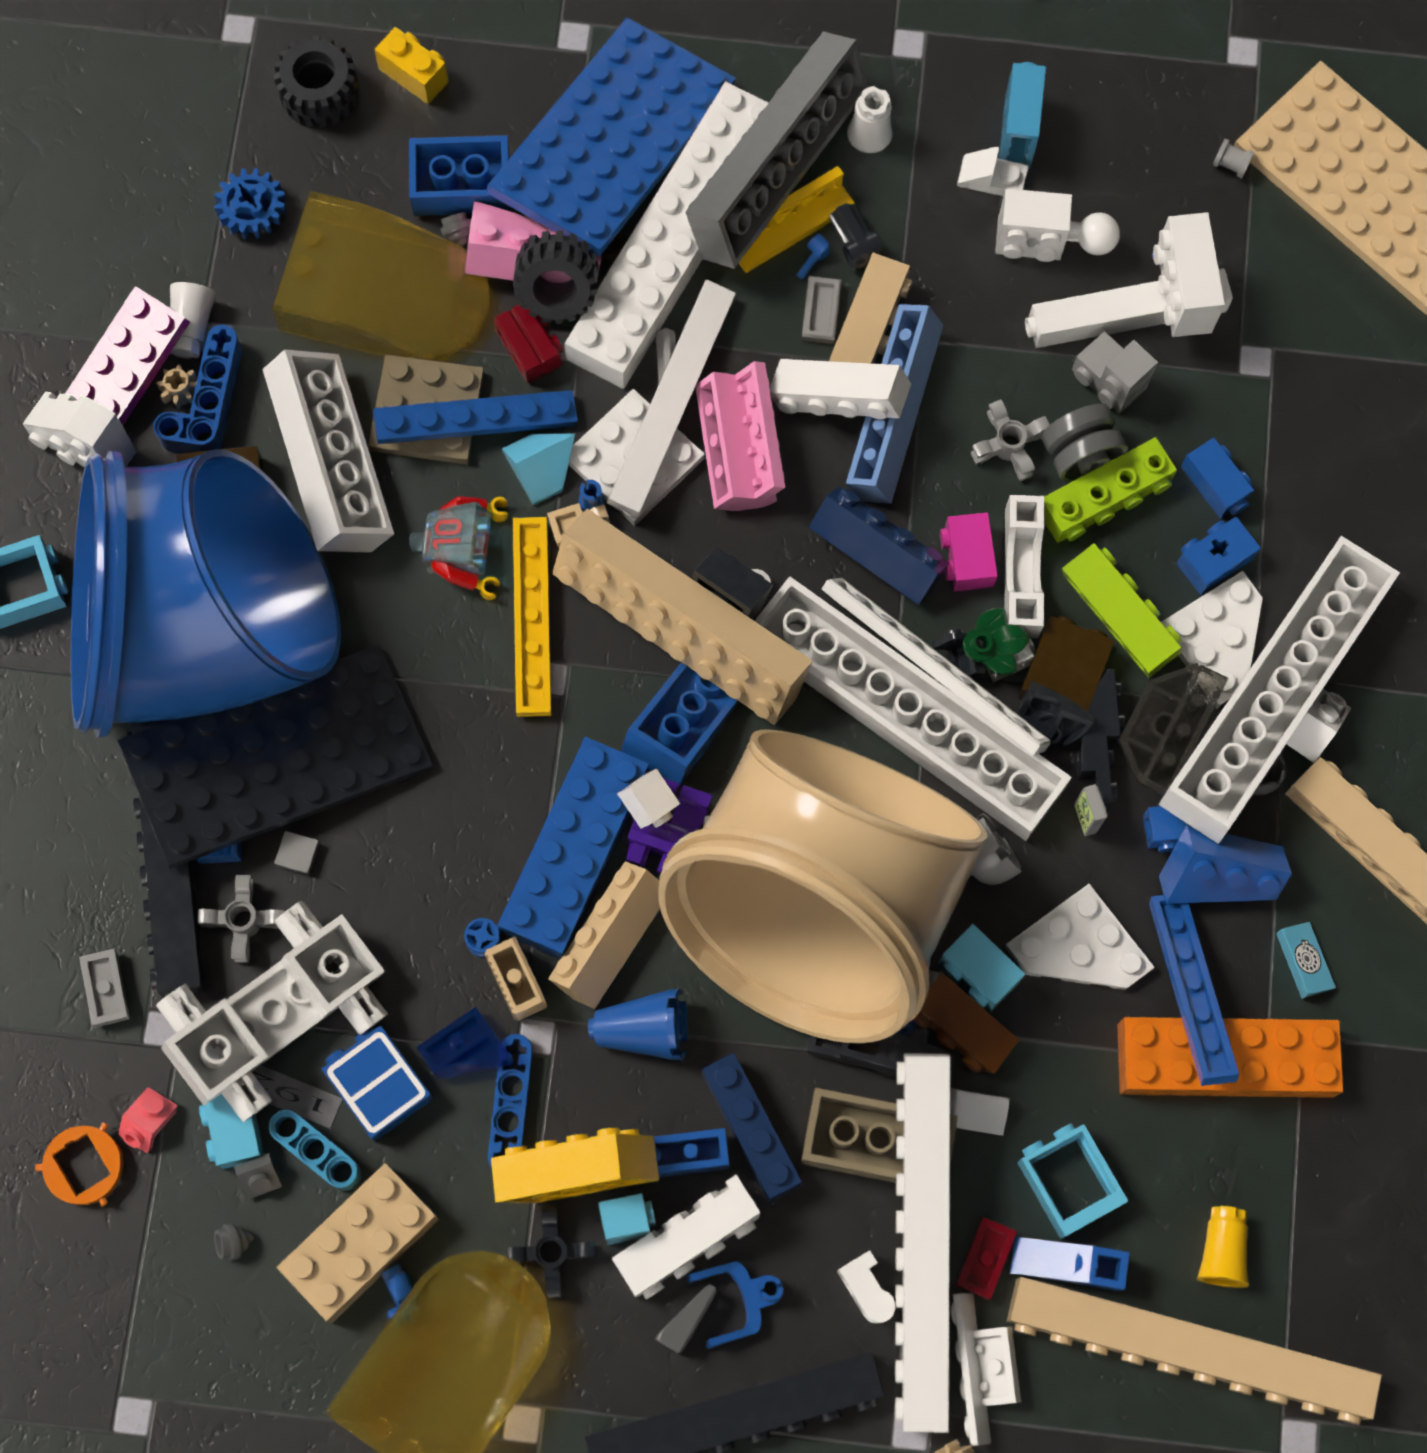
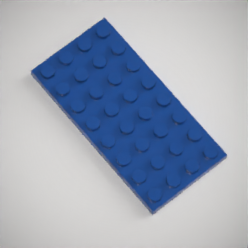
(610, 136)

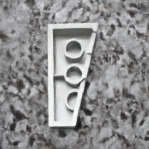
(687, 1238)

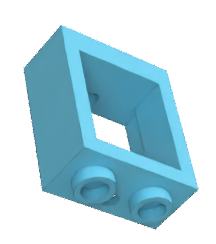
(40, 603)
(1065, 1136)

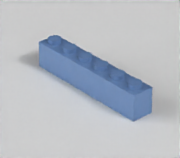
(886, 441)

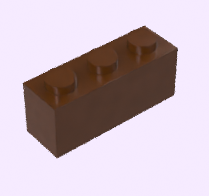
(964, 1025)

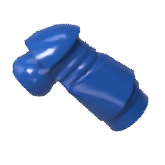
(398, 1284)

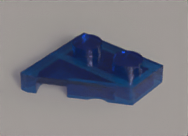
(464, 1047)

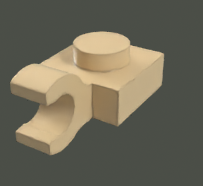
(564, 517)

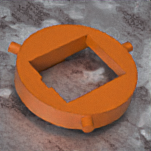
(58, 1181)

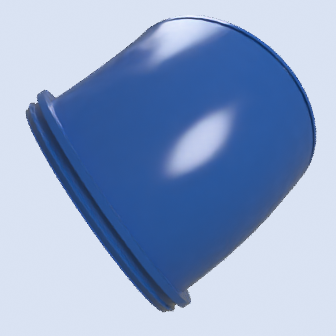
(192, 592)

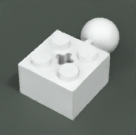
(1040, 224)

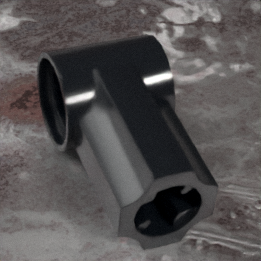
(855, 237)

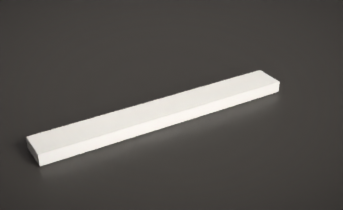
(671, 398)
(937, 666)

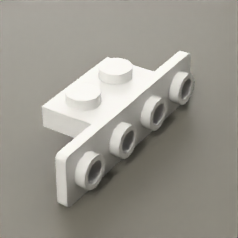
(986, 1365)

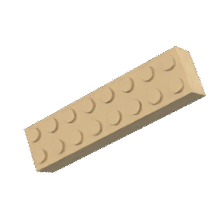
(681, 616)

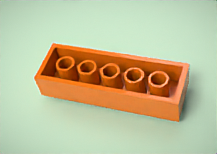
(1270, 1056)

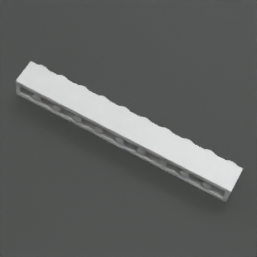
(925, 1243)

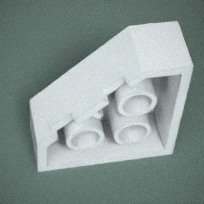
(77, 429)

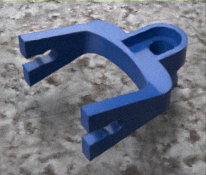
(752, 1295)

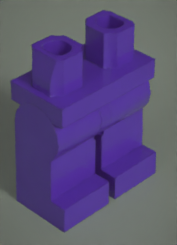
(659, 841)

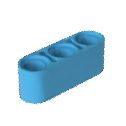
(300, 1141)

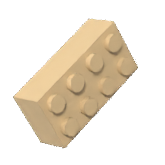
(357, 1243)

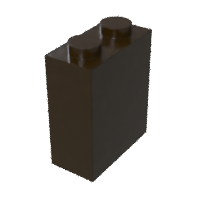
(1069, 660)

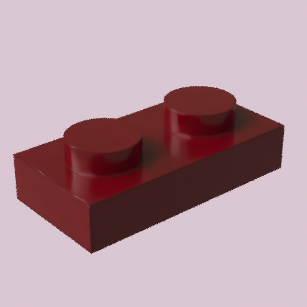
(986, 1258)

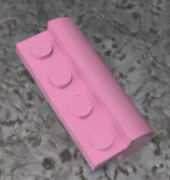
(740, 438)

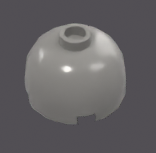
(997, 859)

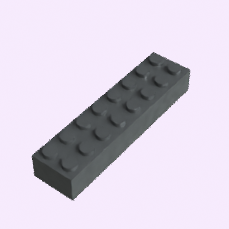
(777, 150)

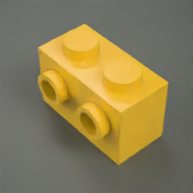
(412, 65)

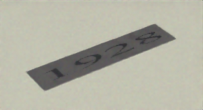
(298, 1096)

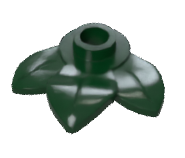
(1001, 642)

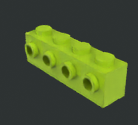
(1107, 490)
(1122, 610)

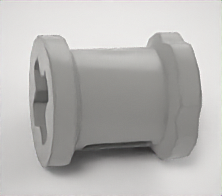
(1233, 158)

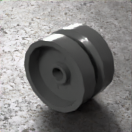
(1083, 441)

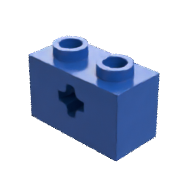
(1207, 570)

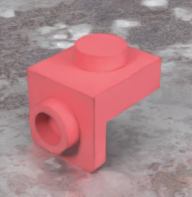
(146, 1119)

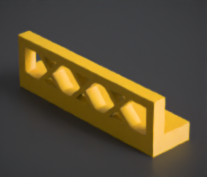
(798, 217)

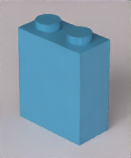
(1022, 113)

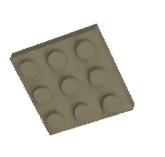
(426, 381)

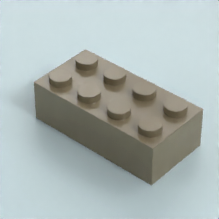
(856, 1135)

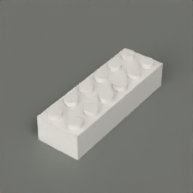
(328, 451)

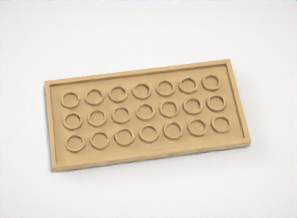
(1349, 174)

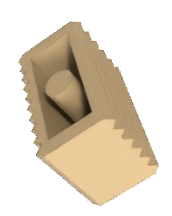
(515, 979)

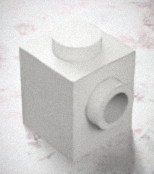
(649, 800)

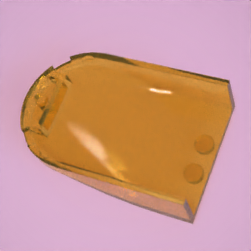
(378, 284)
(448, 1359)

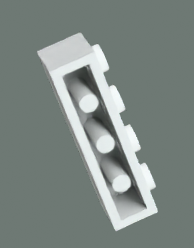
(840, 388)

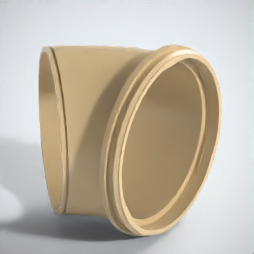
(820, 887)

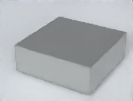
(296, 853)

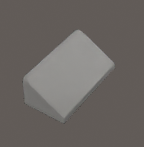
(979, 1111)

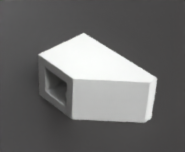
(1319, 725)

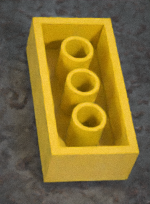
(575, 1166)

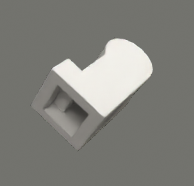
(872, 1301)

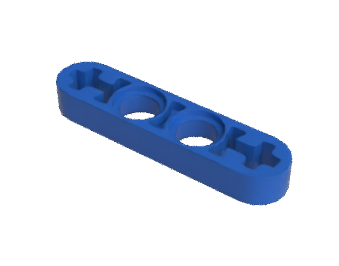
(513, 1104)

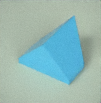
(540, 463)

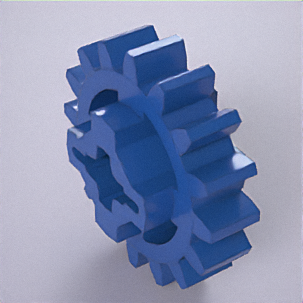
(257, 190)

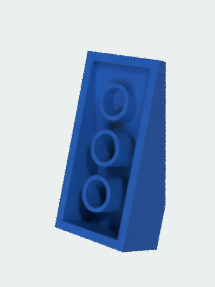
(679, 724)

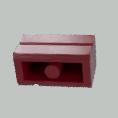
(528, 343)

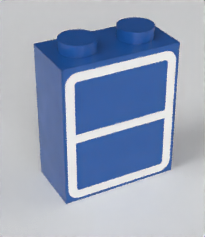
(376, 1082)

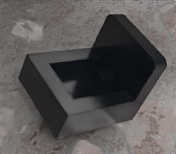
(953, 644)

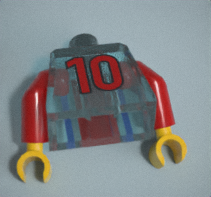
(458, 541)

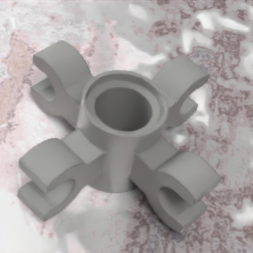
(997, 446)
(225, 918)

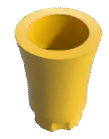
(1225, 1249)

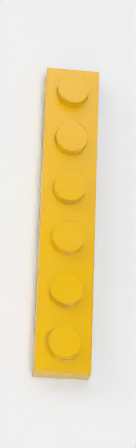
(531, 617)

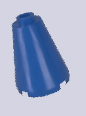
(644, 1026)

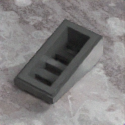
(682, 1327)

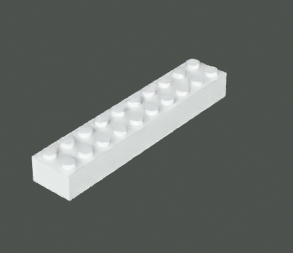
(660, 250)
(1278, 690)
(914, 711)

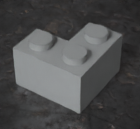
(1115, 372)

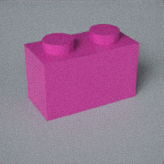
(969, 552)

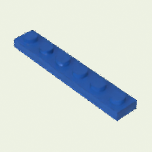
(474, 417)
(1194, 992)

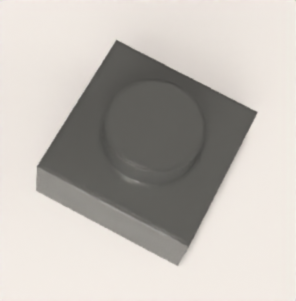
(258, 1176)

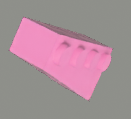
(497, 240)

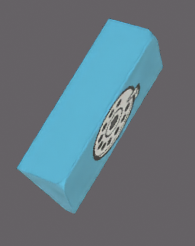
(1305, 960)

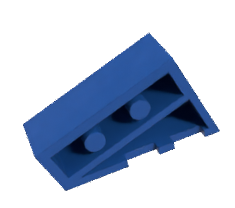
(1223, 871)

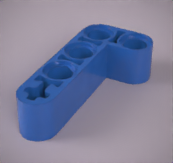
(207, 390)

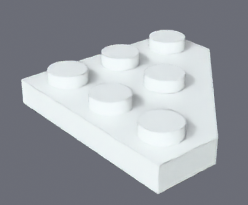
(1221, 631)
(1080, 945)

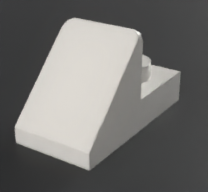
(991, 175)

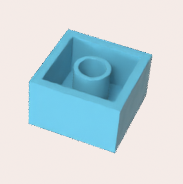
(980, 969)

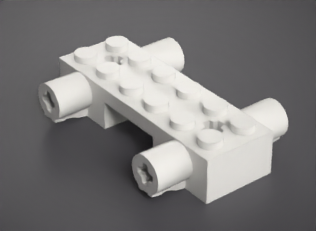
(272, 1010)

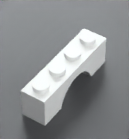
(1022, 563)

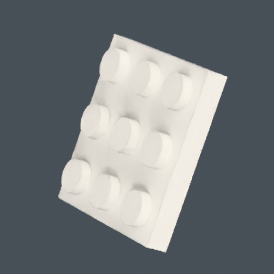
(606, 446)

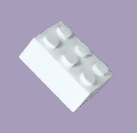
(1189, 275)

